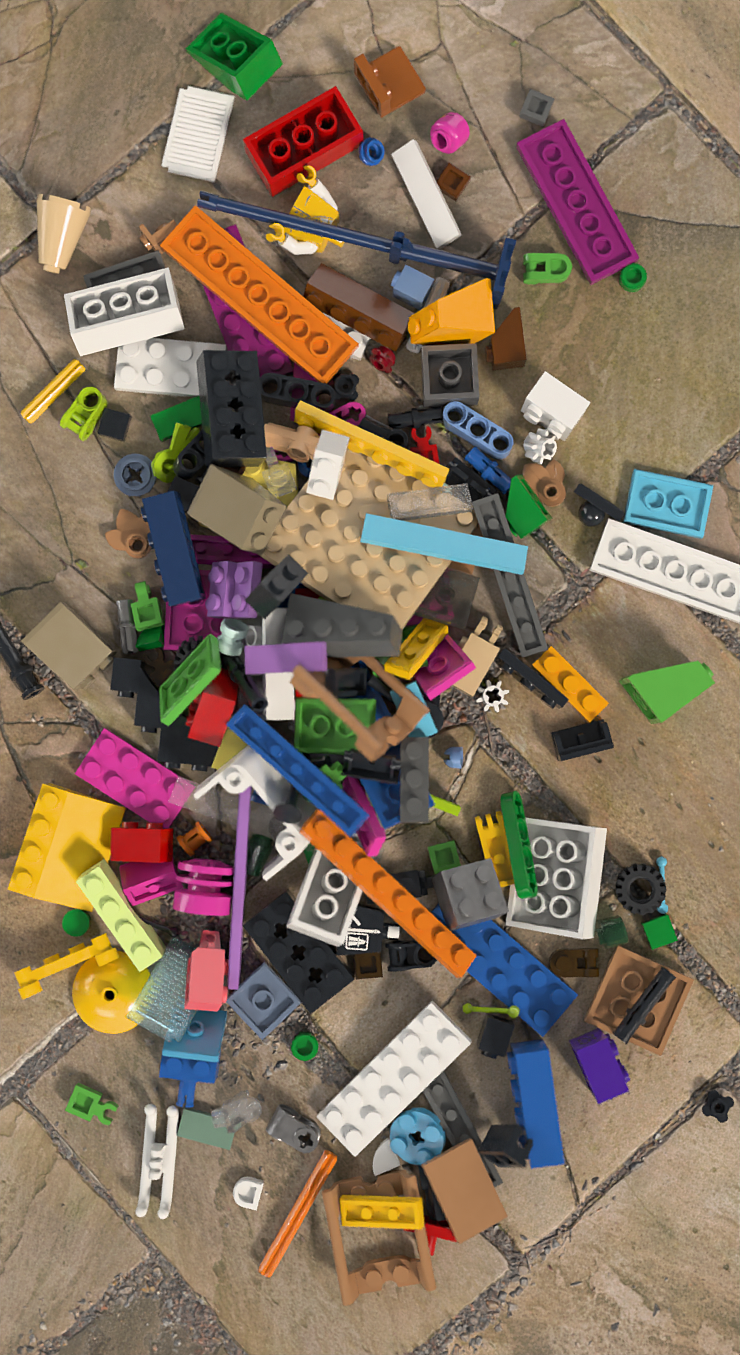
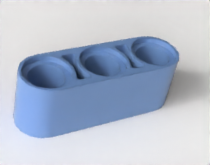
(472, 418)

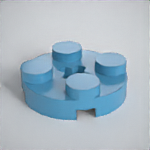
(431, 1131)

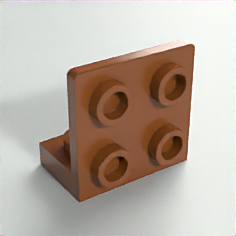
(388, 80)

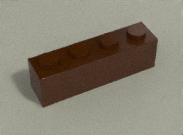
(358, 307)

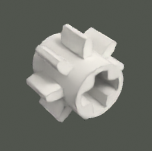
(540, 446)
(500, 694)

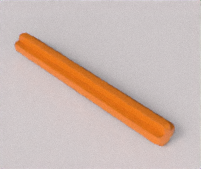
(297, 1213)

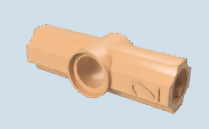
(297, 443)

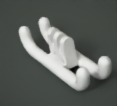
(158, 1159)

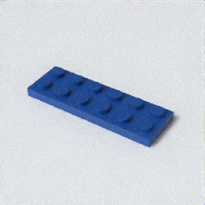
(514, 974)

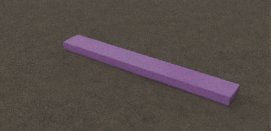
(239, 888)

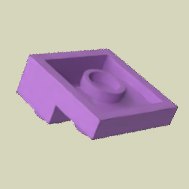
(230, 587)

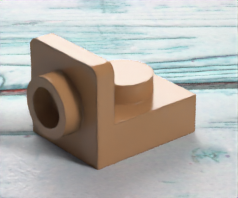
(154, 241)

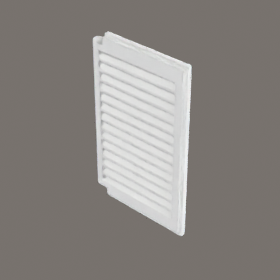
(198, 133)

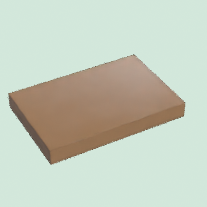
(464, 1190)

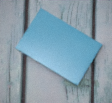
(668, 503)

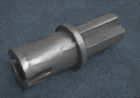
(127, 626)

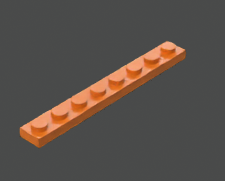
(387, 893)

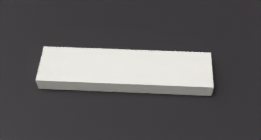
(426, 194)

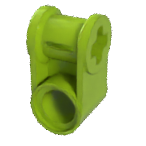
(83, 414)

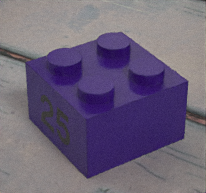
(599, 1066)

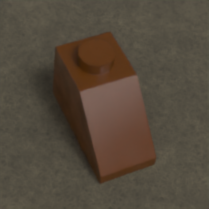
(507, 344)

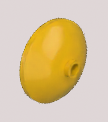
(91, 987)

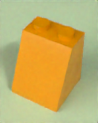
(456, 318)

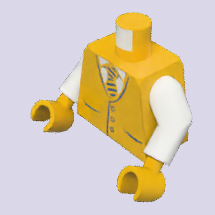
(313, 204)

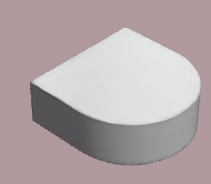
(248, 1192)

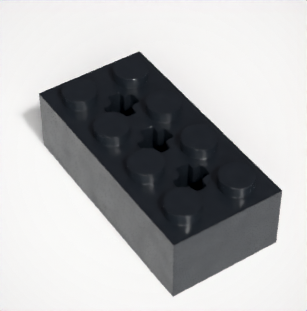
(243, 396)
(293, 968)

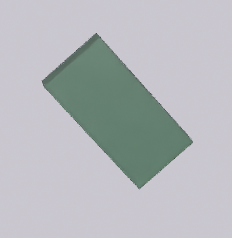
(199, 1127)

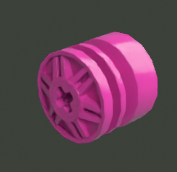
(204, 887)

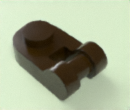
(564, 962)

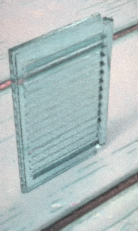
(163, 996)

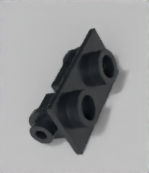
(462, 474)
(383, 770)

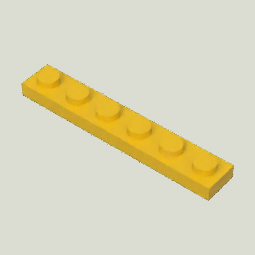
(377, 448)

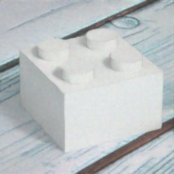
(554, 406)

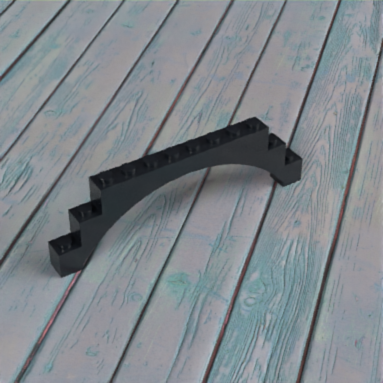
(174, 745)

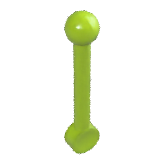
(513, 1011)

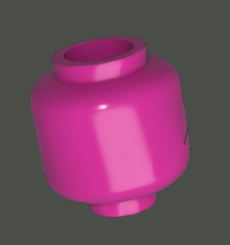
(449, 132)

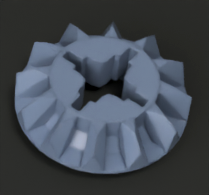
(122, 475)

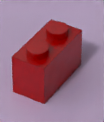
(141, 844)

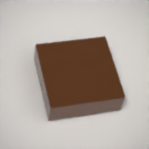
(453, 181)

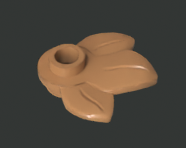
(544, 479)
(128, 531)

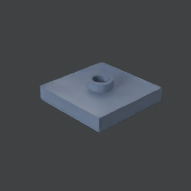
(263, 1000)

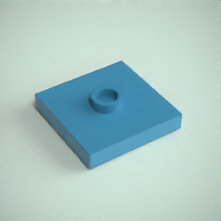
(201, 1039)

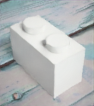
(327, 464)

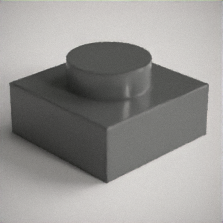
(536, 107)

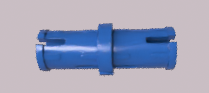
(489, 470)

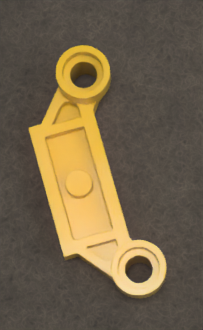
(100, 948)

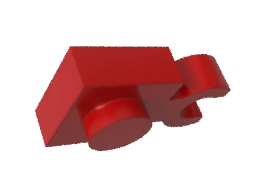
(423, 447)

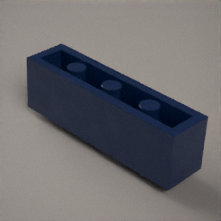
(173, 548)

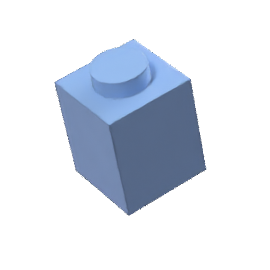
(412, 287)

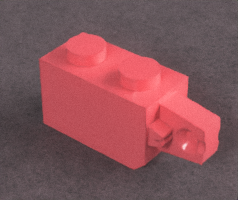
(206, 974)

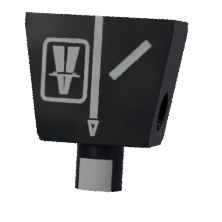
(367, 931)

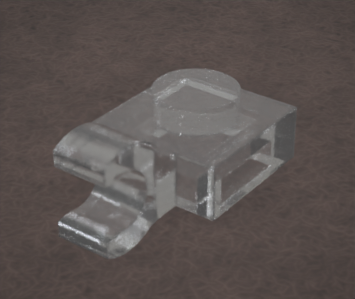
(278, 477)

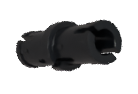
(415, 418)

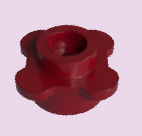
(382, 359)

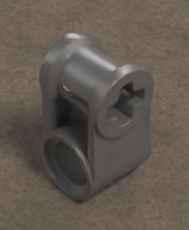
(291, 1127)

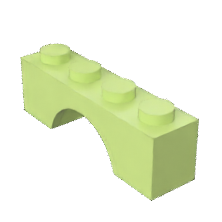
(107, 898)

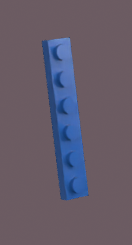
(298, 770)

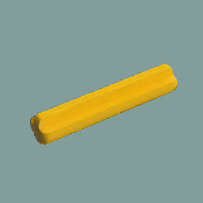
(52, 391)

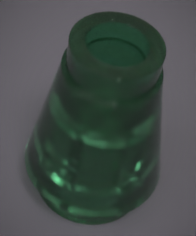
(258, 853)

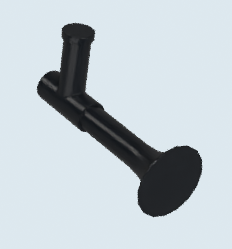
(288, 811)

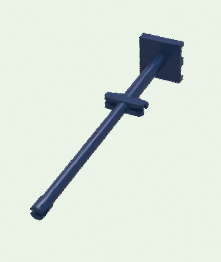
(399, 248)

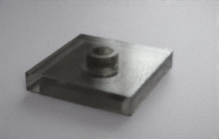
(450, 599)

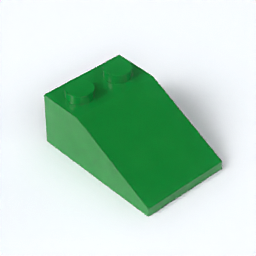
(235, 55)

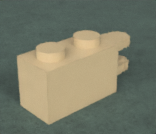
(482, 655)

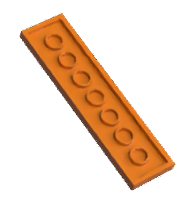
(259, 295)

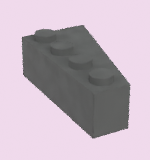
(344, 628)

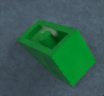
(524, 508)

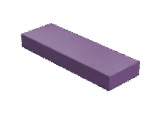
(285, 657)

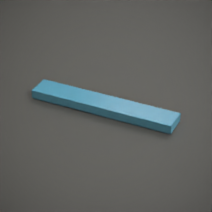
(444, 544)

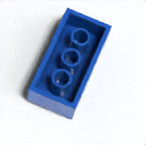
(537, 1102)

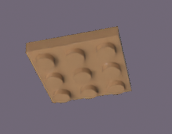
(622, 986)

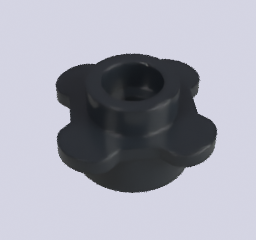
(349, 380)
(715, 1098)

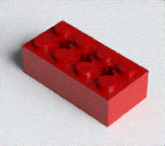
(307, 125)

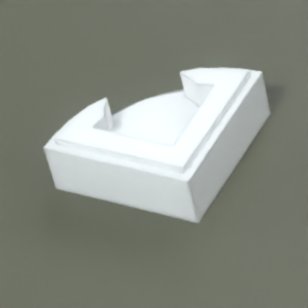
(384, 1158)

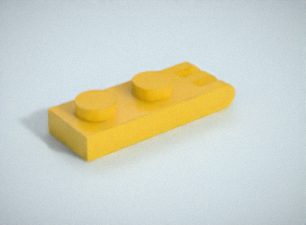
(495, 847)

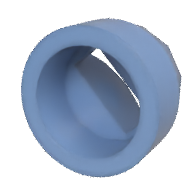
(456, 757)

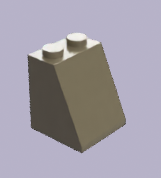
(237, 509)
(70, 647)

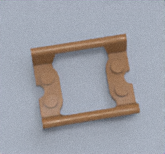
(374, 739)
(376, 1272)

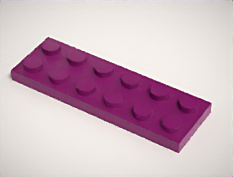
(577, 201)
(242, 336)

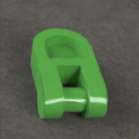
(556, 268)

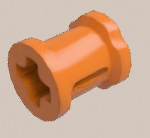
(194, 838)

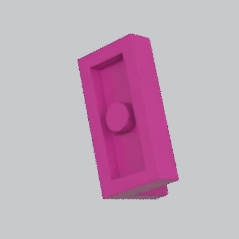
(148, 880)

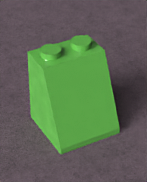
(667, 689)

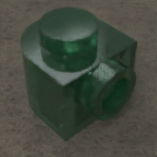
(611, 932)

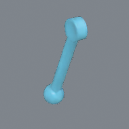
(661, 862)

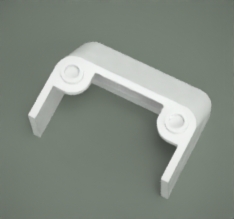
(251, 769)

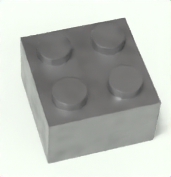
(450, 374)
(469, 894)

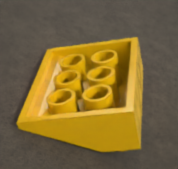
(61, 842)

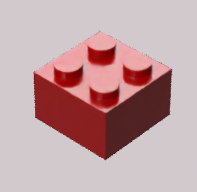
(212, 710)

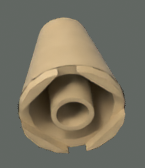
(59, 230)

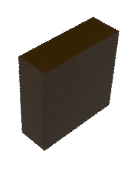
(368, 965)

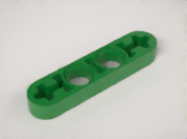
(518, 845)

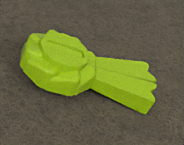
(163, 461)

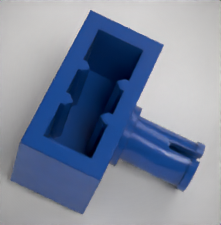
(188, 1073)

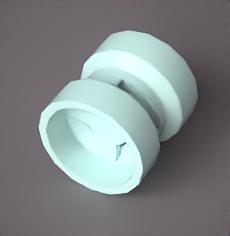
(231, 637)

